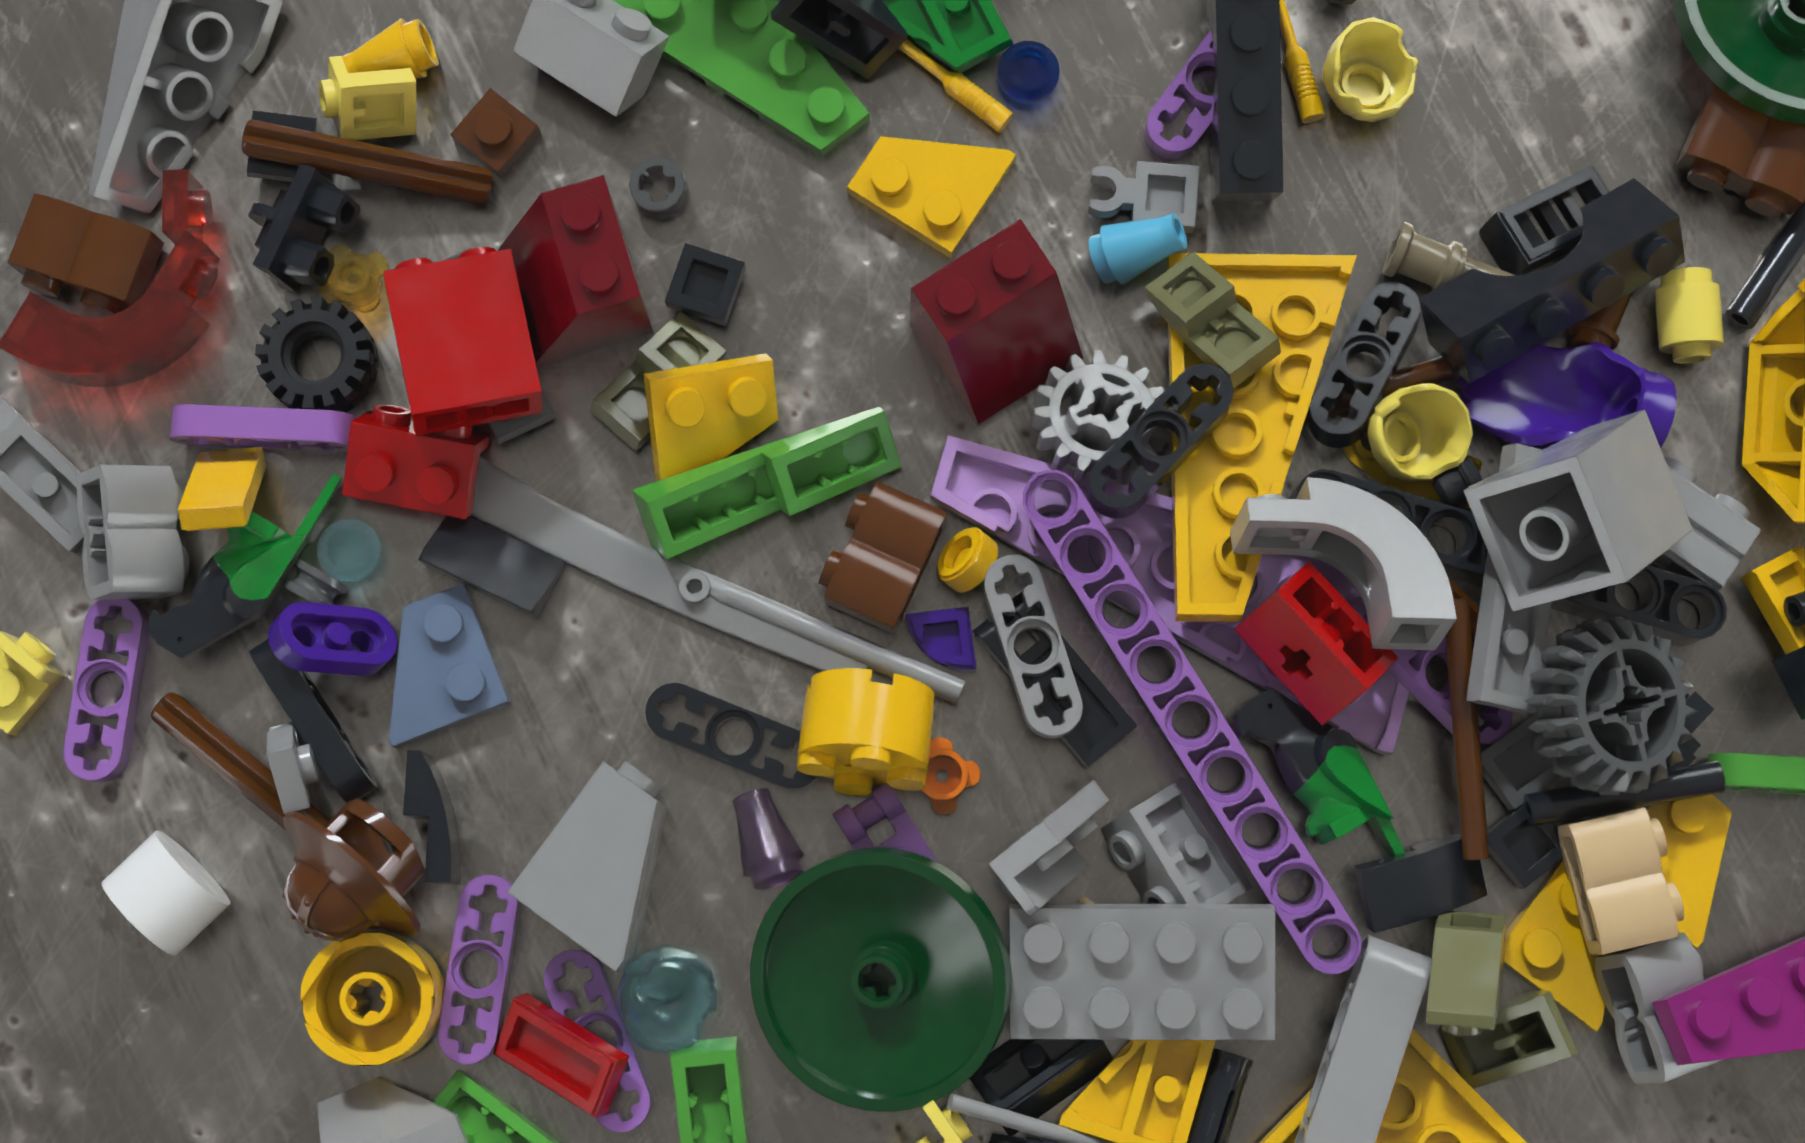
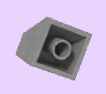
(1580, 513)
(599, 865)

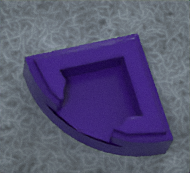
(944, 637)

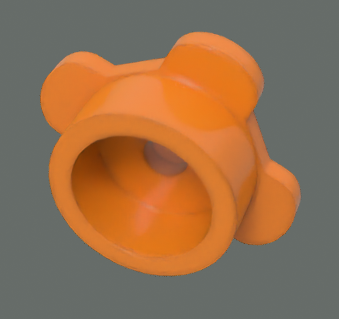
(960, 776)

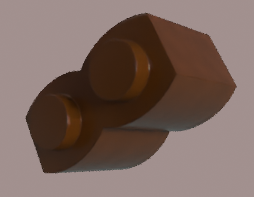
(1746, 154)
(84, 254)
(884, 556)

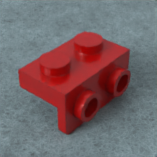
(412, 471)

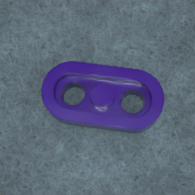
(328, 639)

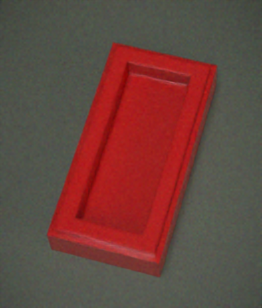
(561, 1055)

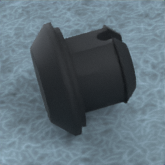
(1452, 483)

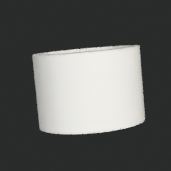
(165, 893)

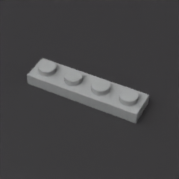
(1506, 641)

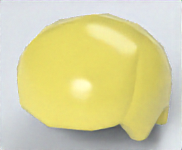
(1369, 70)
(1420, 432)

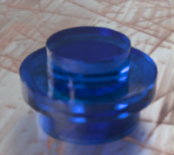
(1028, 72)

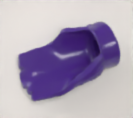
(1563, 391)

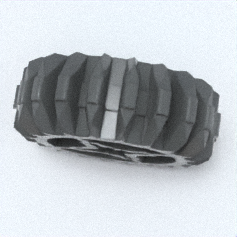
(1611, 706)

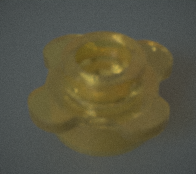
(366, 292)

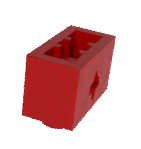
(1315, 643)

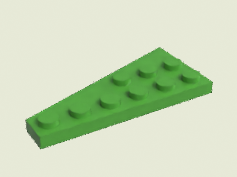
(759, 65)

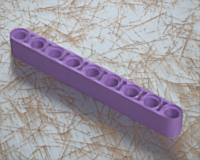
(1196, 752)

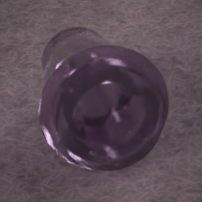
(765, 841)

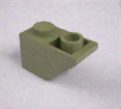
(1466, 972)

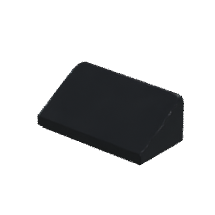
(493, 563)
(1038, 1073)

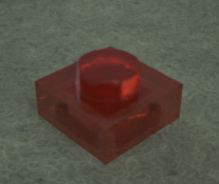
(184, 205)

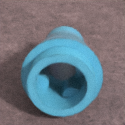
(1133, 247)

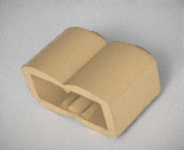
(1620, 880)

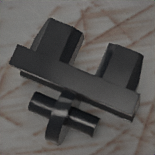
(297, 226)

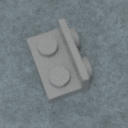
(1175, 851)
(1046, 856)

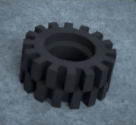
(304, 322)

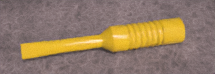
(1300, 72)
(963, 90)

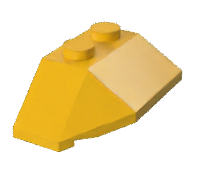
(1776, 407)

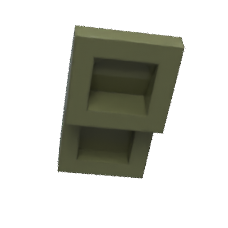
(1210, 320)
(623, 401)

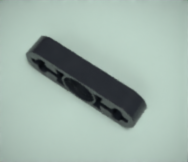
(1360, 338)
(1178, 396)
(316, 725)
(684, 733)

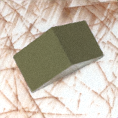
(1525, 1037)

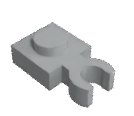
(1152, 193)
(291, 767)

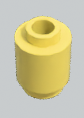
(1689, 315)

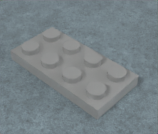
(1143, 972)

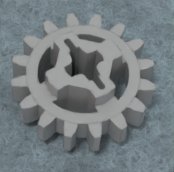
(1099, 396)

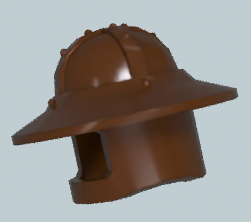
(348, 877)

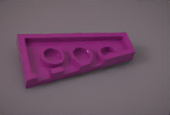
(1740, 1010)

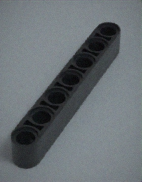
(1657, 588)

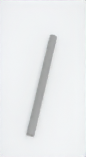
(1019, 1121)

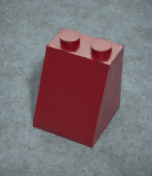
(576, 273)
(995, 322)

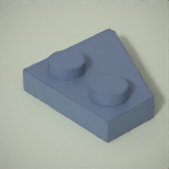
(442, 668)

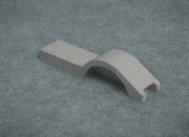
(39, 477)

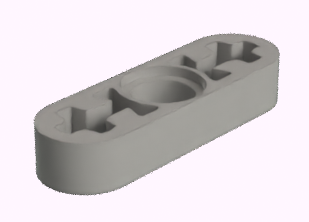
(1001, 606)

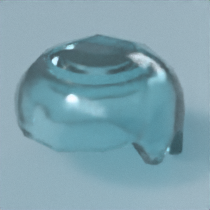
(666, 998)

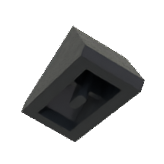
(851, 31)

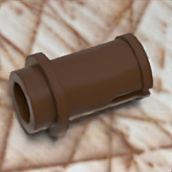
(1601, 325)

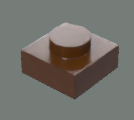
(495, 133)

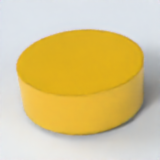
(966, 559)

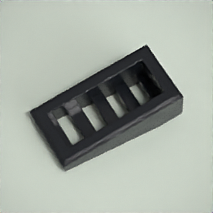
(1516, 241)

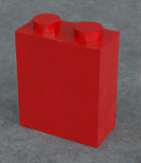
(463, 340)

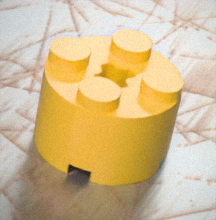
(866, 731)
(337, 1007)

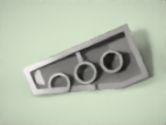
(166, 85)

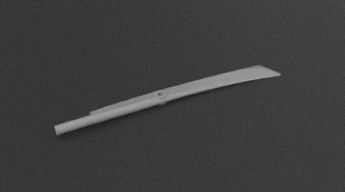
(682, 588)

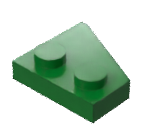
(953, 30)

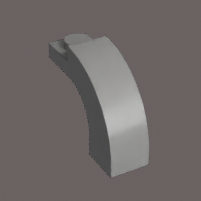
(1369, 543)

